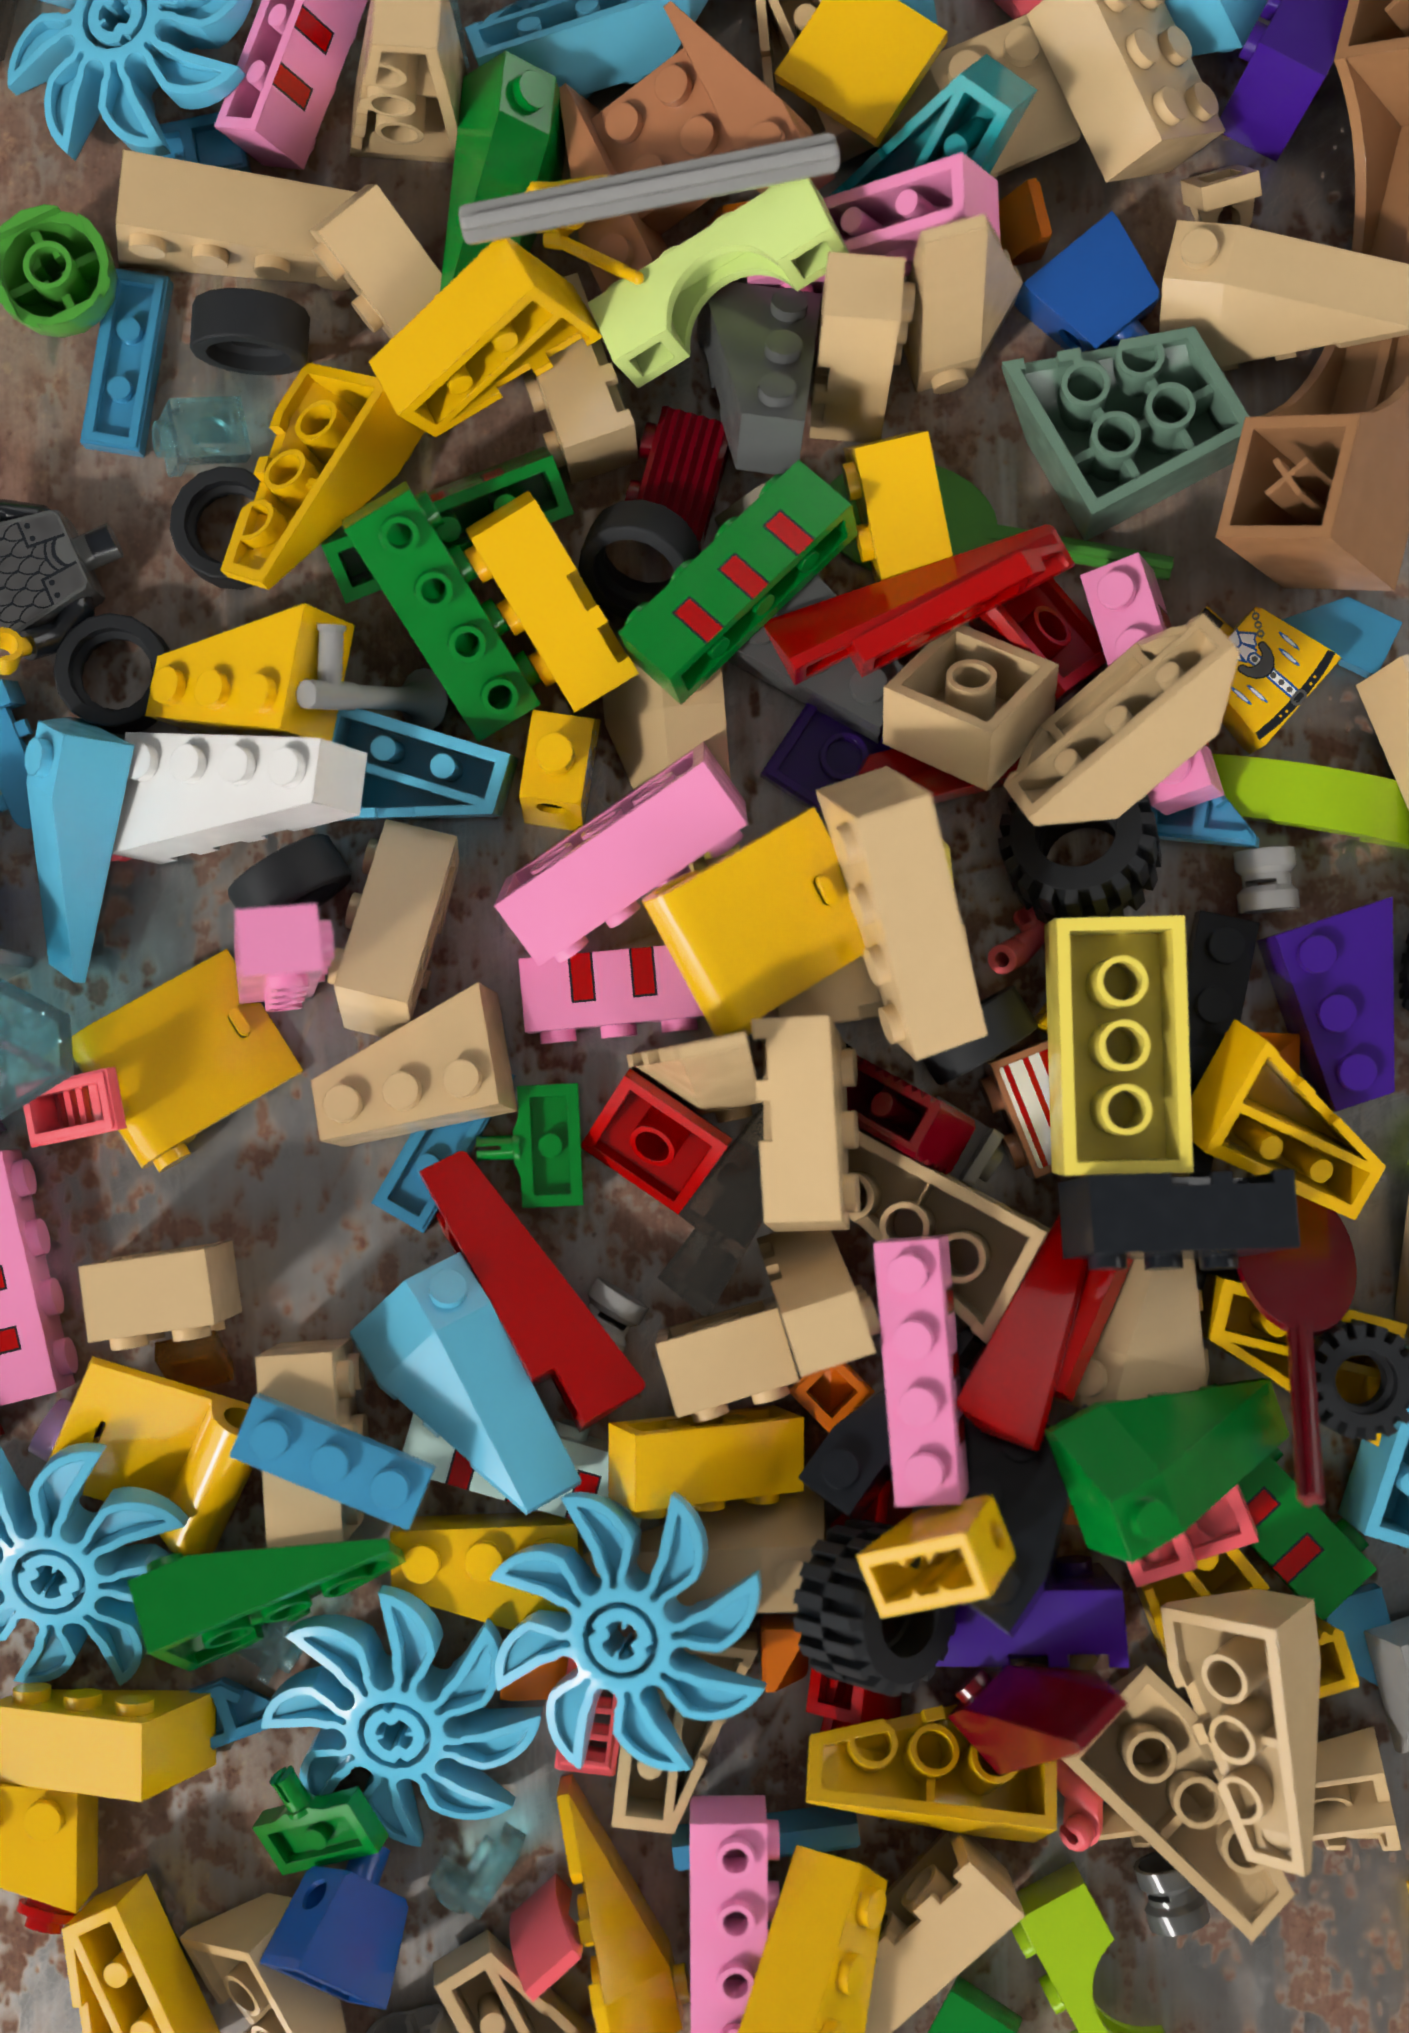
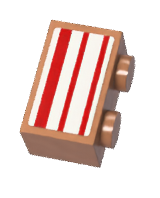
(1021, 1091)

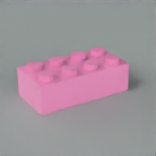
(622, 856)

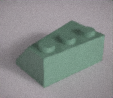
(1126, 423)

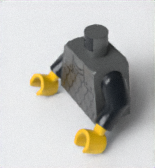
(46, 578)

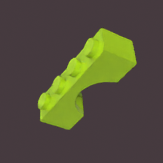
(1069, 1938)

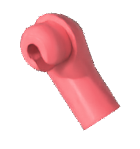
(1021, 947)
(1082, 1810)

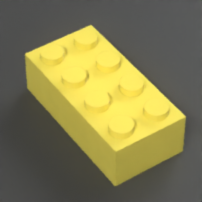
(1118, 1045)

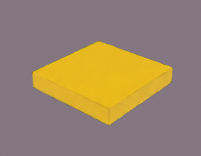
(861, 61)

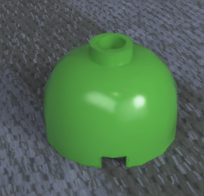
(55, 271)

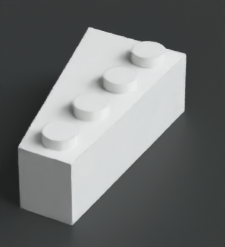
(231, 788)

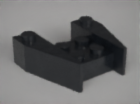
(1025, 1484)

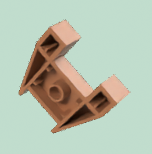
(680, 112)

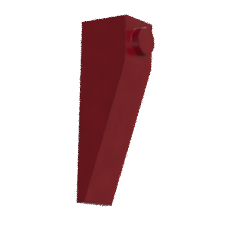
(1033, 1714)

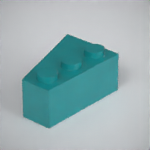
(968, 116)

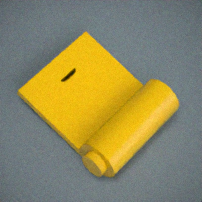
(755, 926)
(183, 1059)
(161, 1441)

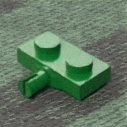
(544, 1145)
(317, 1827)

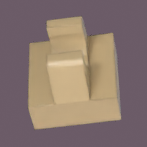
(1229, 186)

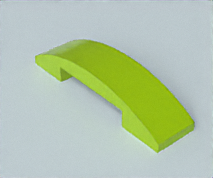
(1316, 798)

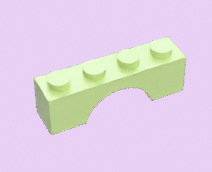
(773, 235)

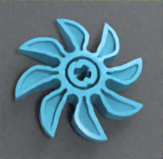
(113, 58)
(72, 1564)
(615, 1661)
(402, 1715)

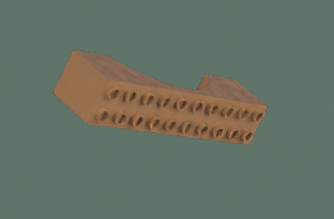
(1327, 473)

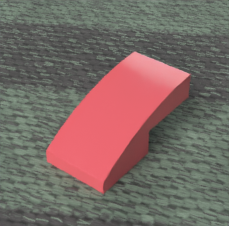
(1219, 1530)
(544, 1937)

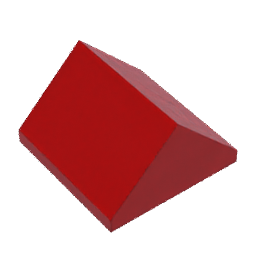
(1050, 627)
(655, 1141)

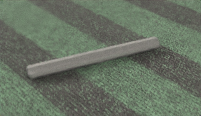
(649, 188)

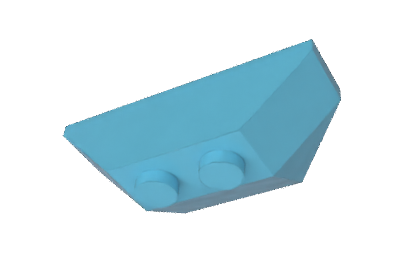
(583, 40)

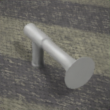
(419, 699)

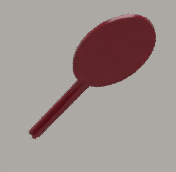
(1306, 1296)

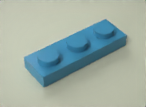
(332, 1461)

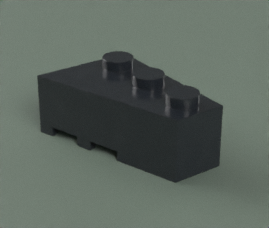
(1177, 1219)

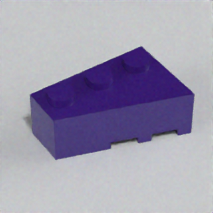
(1283, 72)
(1339, 998)
(1074, 1616)

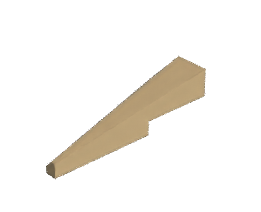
(1348, 1803)

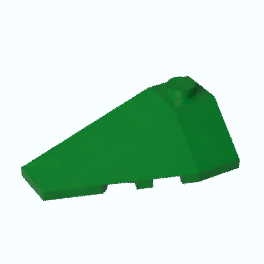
(504, 141)
(1162, 1460)
(217, 1602)

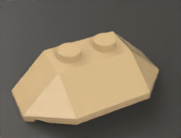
(1047, 120)
(1127, 727)

